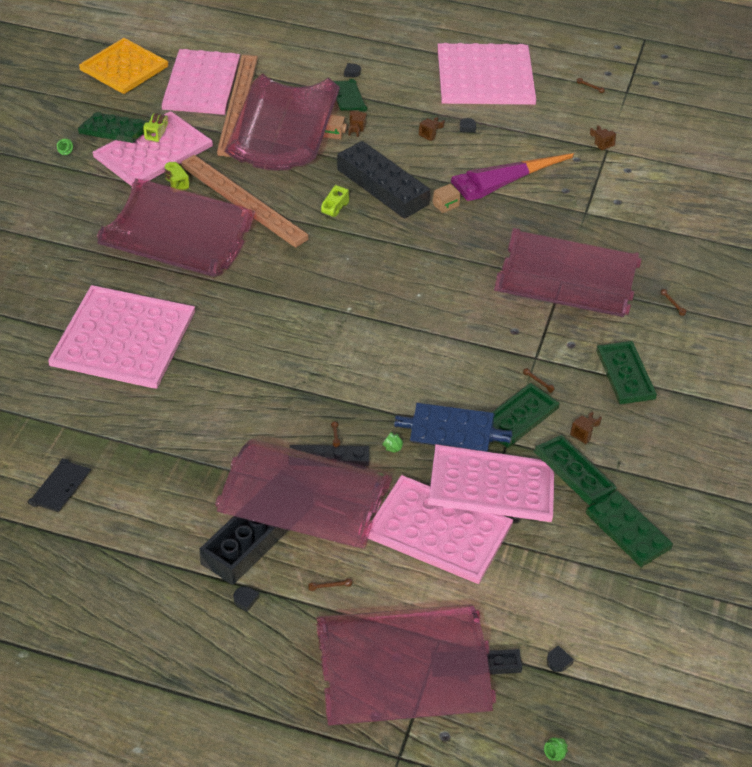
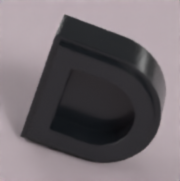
(352, 70)
(468, 125)
(245, 598)
(559, 660)

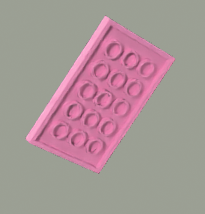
(201, 81)
(147, 158)
(492, 483)
(439, 535)

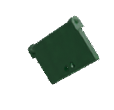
(349, 96)

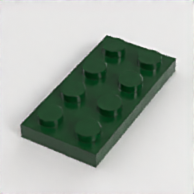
(113, 127)
(626, 372)
(524, 412)
(575, 469)
(629, 528)

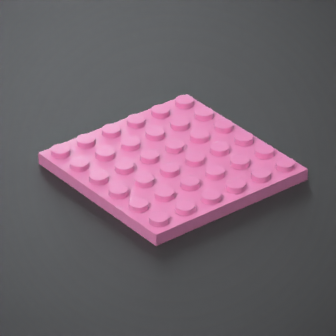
(485, 74)
(122, 336)

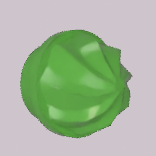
(65, 146)
(393, 443)
(556, 749)

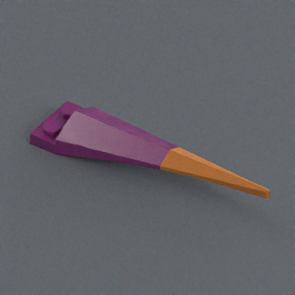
(483, 181)

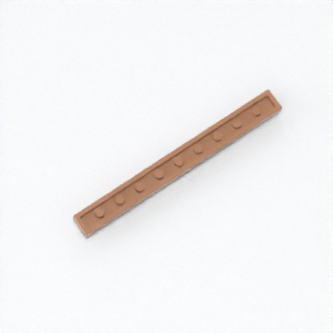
(241, 88)
(242, 198)

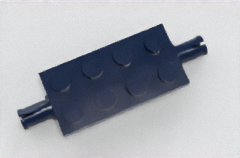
(452, 427)

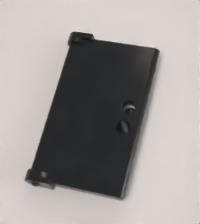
(59, 486)

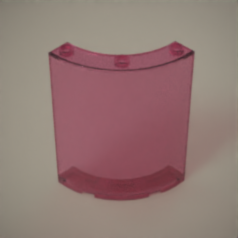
(281, 123)
(178, 228)
(568, 273)
(303, 492)
(404, 664)

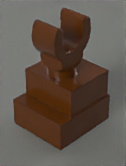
(357, 122)
(428, 128)
(603, 138)
(583, 427)

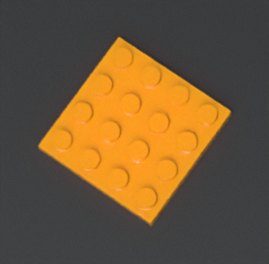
(123, 65)

